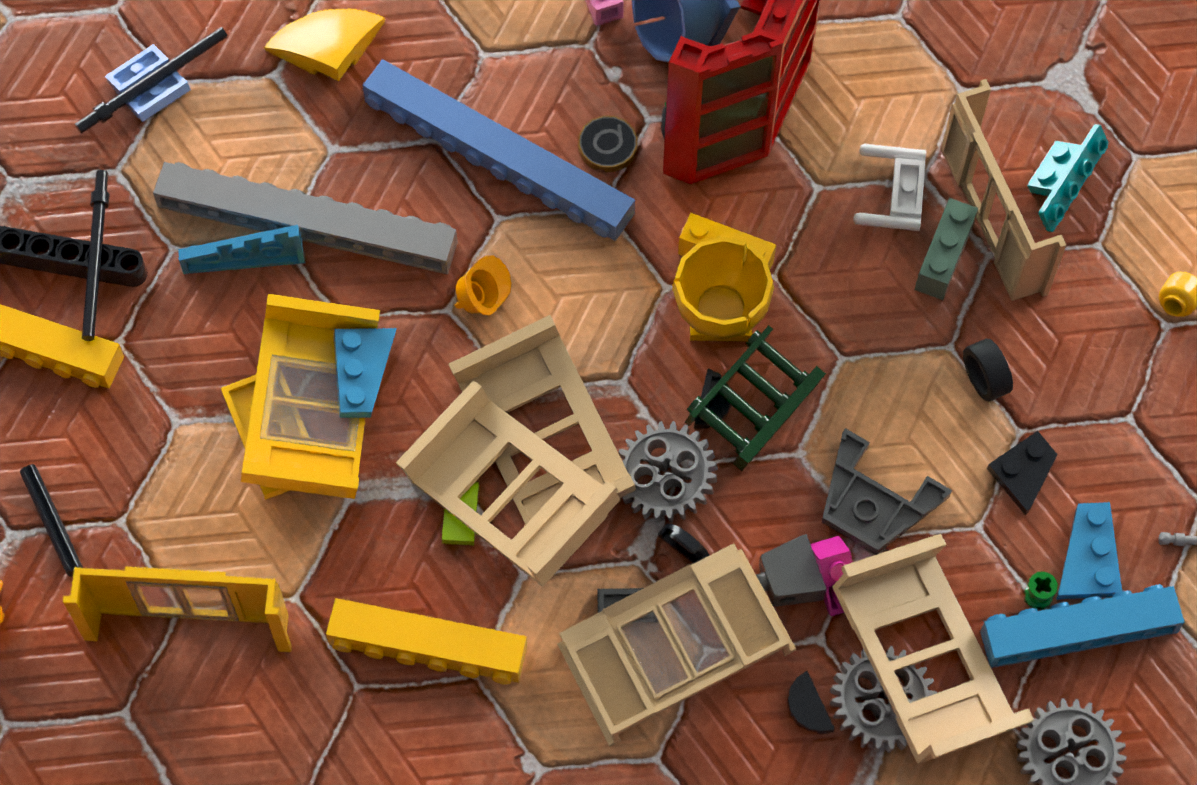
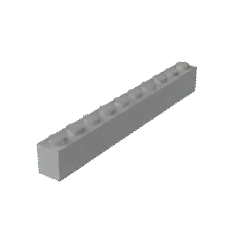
(319, 218)

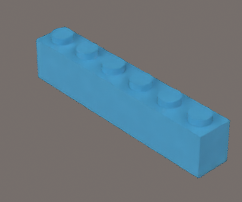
(1081, 626)

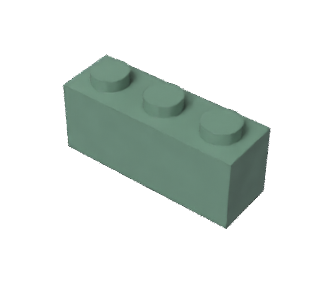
(946, 249)

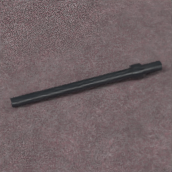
(104, 111)
(99, 202)

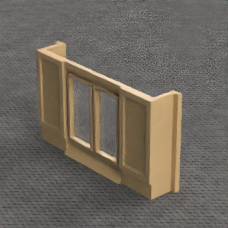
(672, 640)

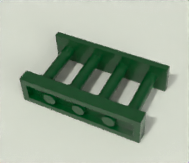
(764, 425)

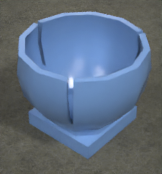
(694, 19)

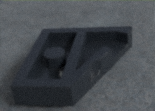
(1024, 470)

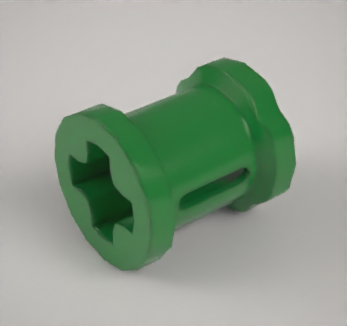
(1038, 581)

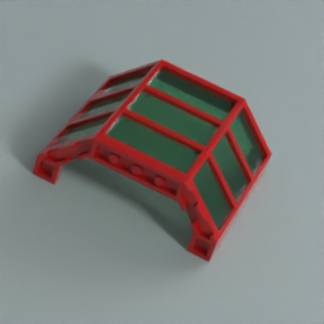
(735, 96)

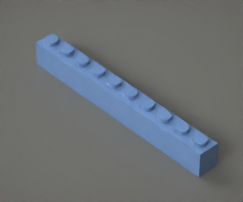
(499, 150)

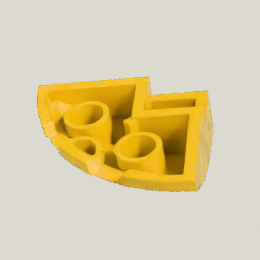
(326, 40)

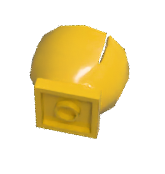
(720, 292)

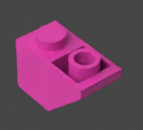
(830, 557)

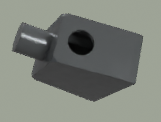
(791, 574)

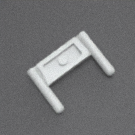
(906, 188)

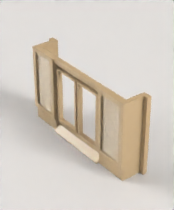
(1020, 261)
(524, 369)
(466, 443)
(902, 586)

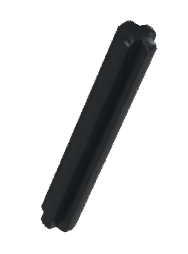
(50, 519)

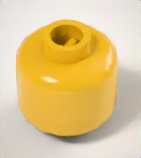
(1179, 294)

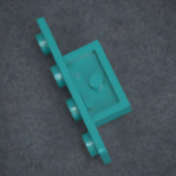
(1064, 174)

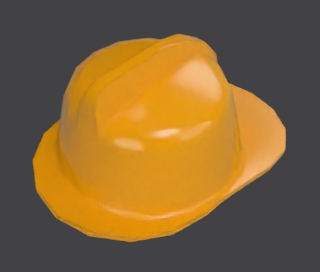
(483, 286)

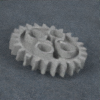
(678, 447)
(1057, 725)
(886, 728)

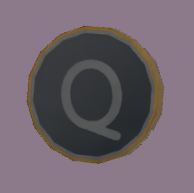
(607, 143)

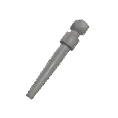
(1177, 539)

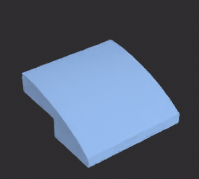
(155, 97)

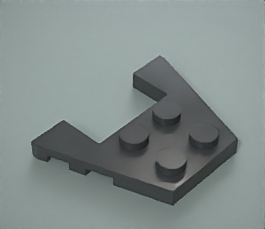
(869, 510)

